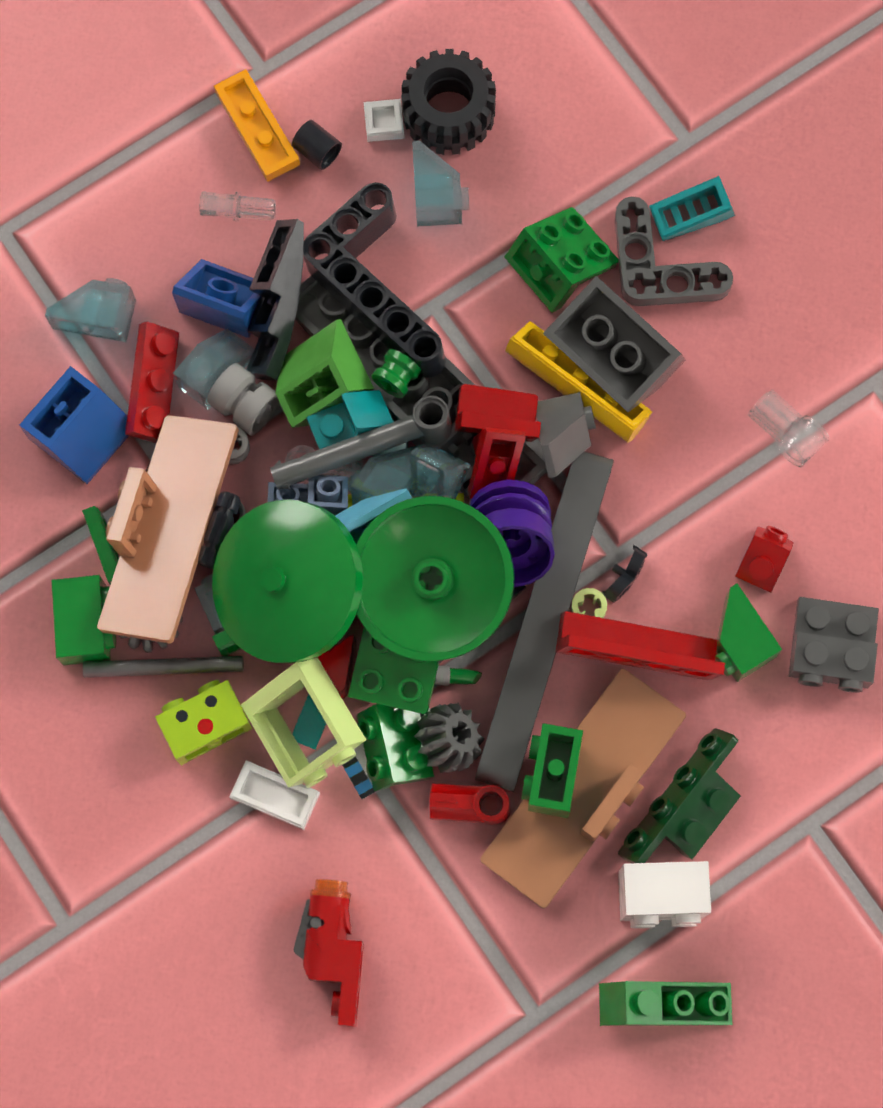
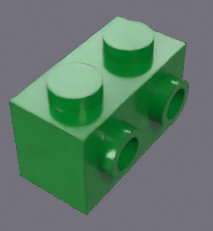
(555, 770)

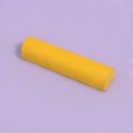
(557, 369)

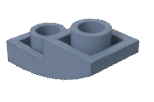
(322, 490)

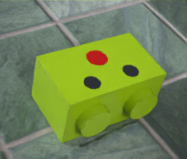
(203, 721)

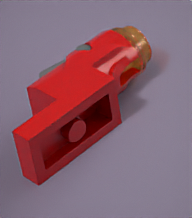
(327, 951)

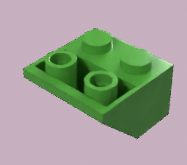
(319, 373)

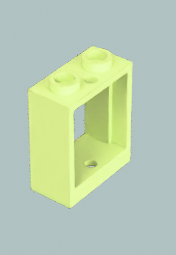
(279, 740)

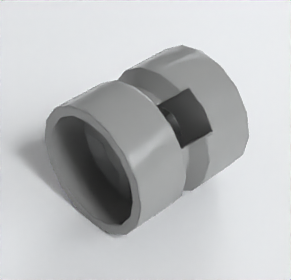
(240, 396)

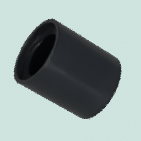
(316, 144)

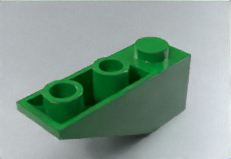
(665, 1003)

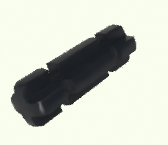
(218, 527)

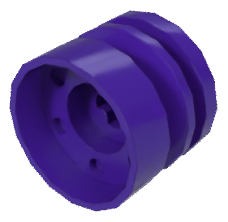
(524, 521)

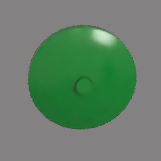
(433, 578)
(287, 581)

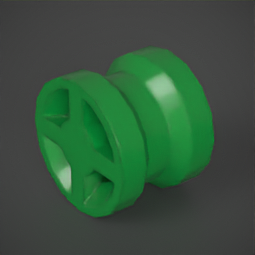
(395, 373)

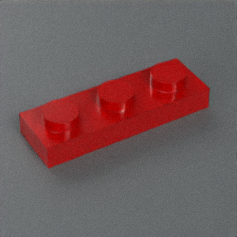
(151, 381)

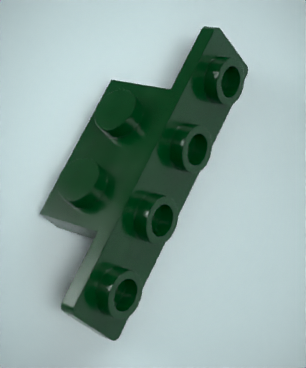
(689, 806)

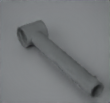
(368, 443)

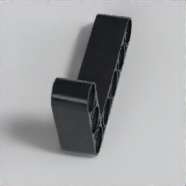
(366, 288)

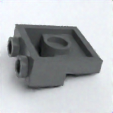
(834, 644)

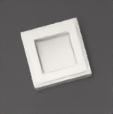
(384, 120)

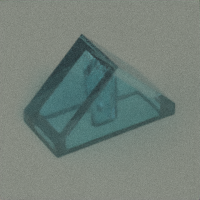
(436, 473)

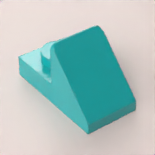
(354, 416)

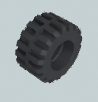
(448, 74)

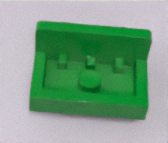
(392, 747)

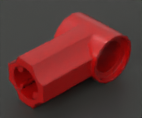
(465, 802)

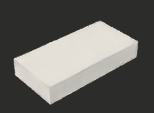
(270, 795)

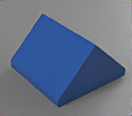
(217, 297)

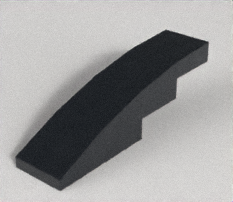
(279, 287)

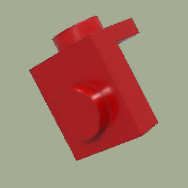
(765, 558)

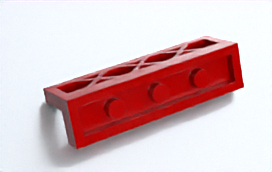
(638, 646)

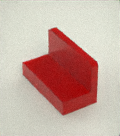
(498, 409)

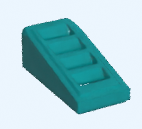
(710, 217)

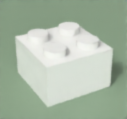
(664, 893)

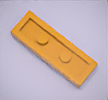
(256, 125)

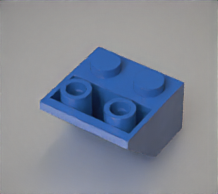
(77, 425)

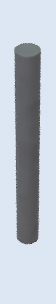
(163, 666)

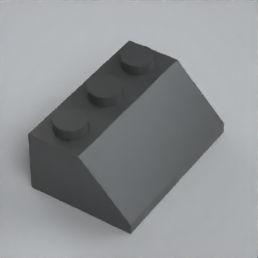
(614, 345)

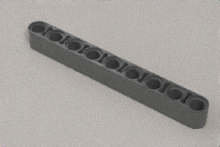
(539, 631)

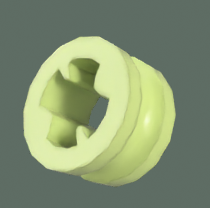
(594, 594)

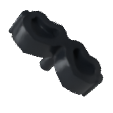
(627, 576)

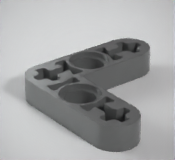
(647, 272)

